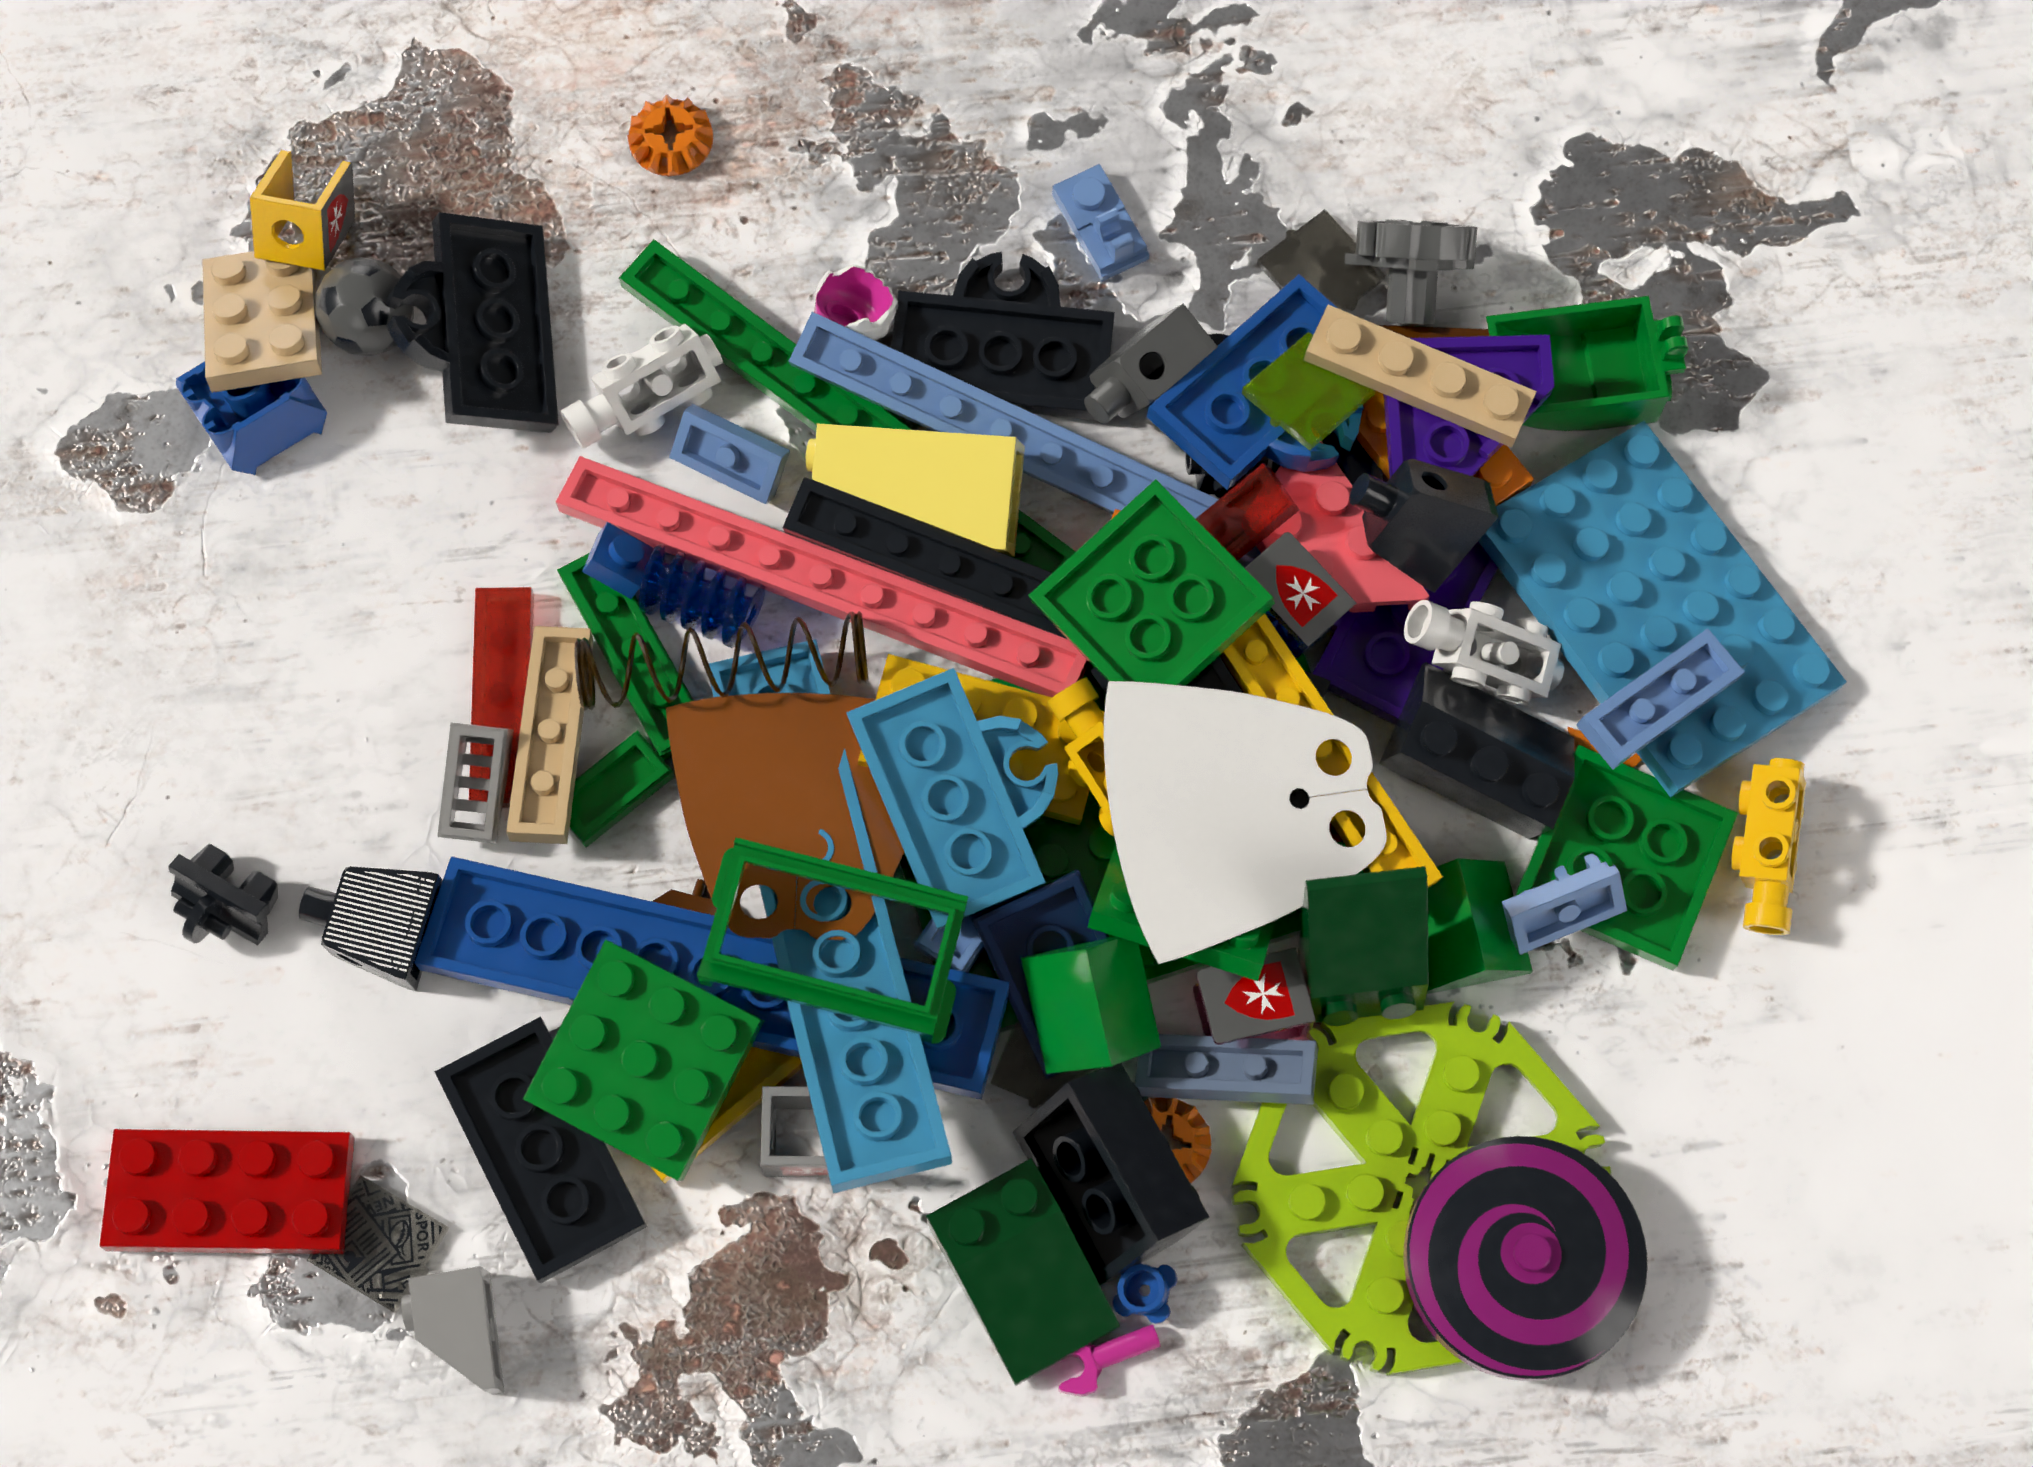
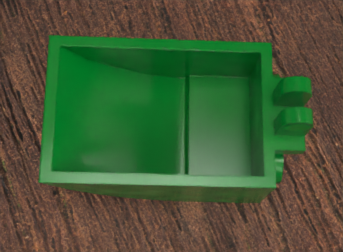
(1606, 362)

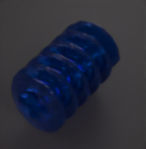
(696, 598)

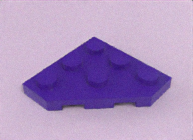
(1436, 441)

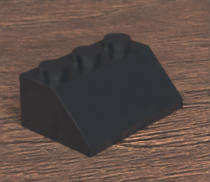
(1482, 753)
(1111, 1171)

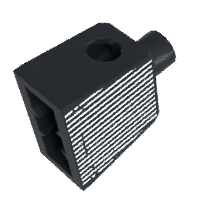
(375, 919)

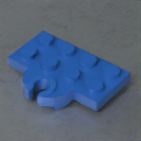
(1224, 428)

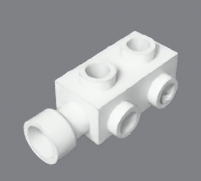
(654, 388)
(1478, 644)

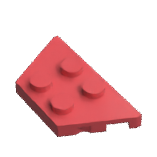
(1337, 539)

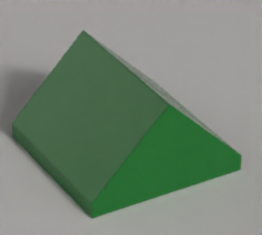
(1469, 927)
(1090, 1005)

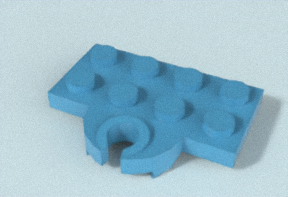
(954, 790)

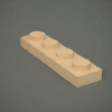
(1419, 375)
(548, 740)

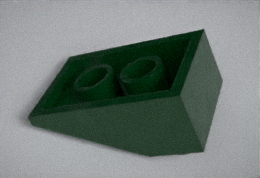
(1365, 945)
(1022, 1271)

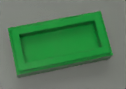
(616, 787)

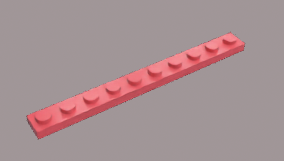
(823, 579)

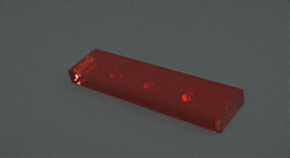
(500, 670)

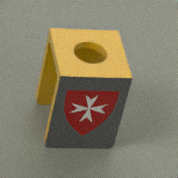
(321, 223)

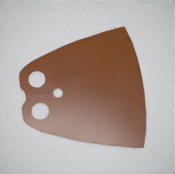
(772, 777)

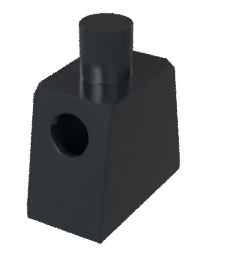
(1424, 518)

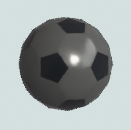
(354, 308)

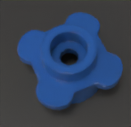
(1155, 1305)

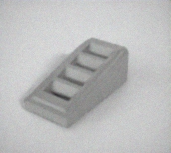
(453, 780)

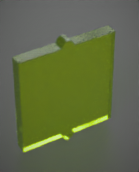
(1304, 396)

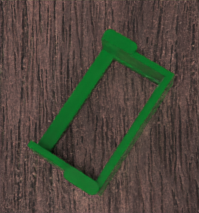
(928, 1020)

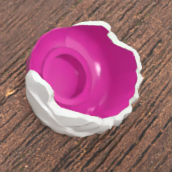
(856, 301)

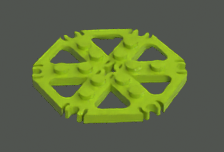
(1383, 1144)

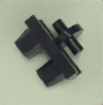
(216, 905)

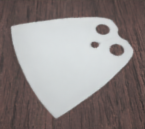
(1207, 810)

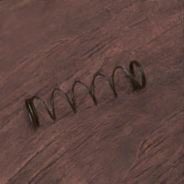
(586, 666)

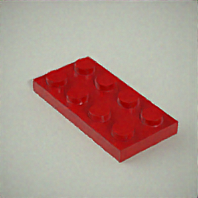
(227, 1191)

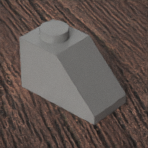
(457, 1322)

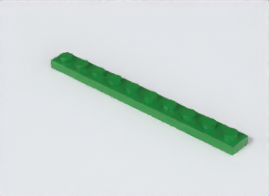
(762, 358)

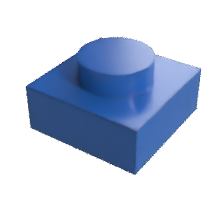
(618, 560)

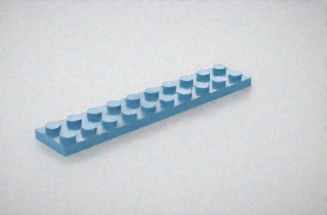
(862, 1077)

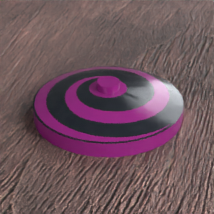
(1525, 1258)

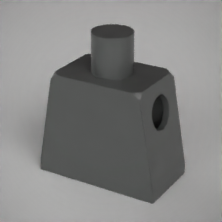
(1148, 365)

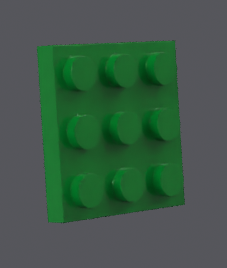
(1152, 594)
(1656, 842)
(643, 1060)

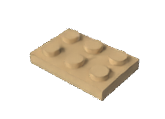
(258, 322)

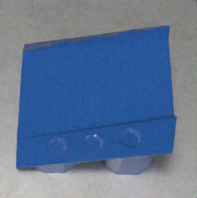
(253, 421)

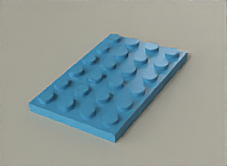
(1634, 567)

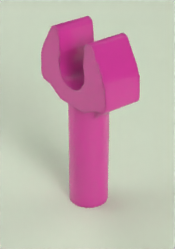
(1107, 1354)

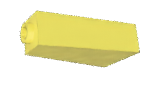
(937, 478)

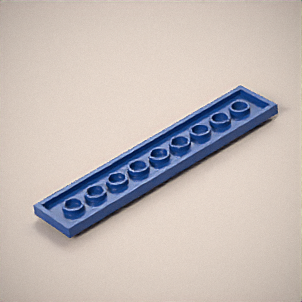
(546, 933)

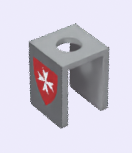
(785, 1166)

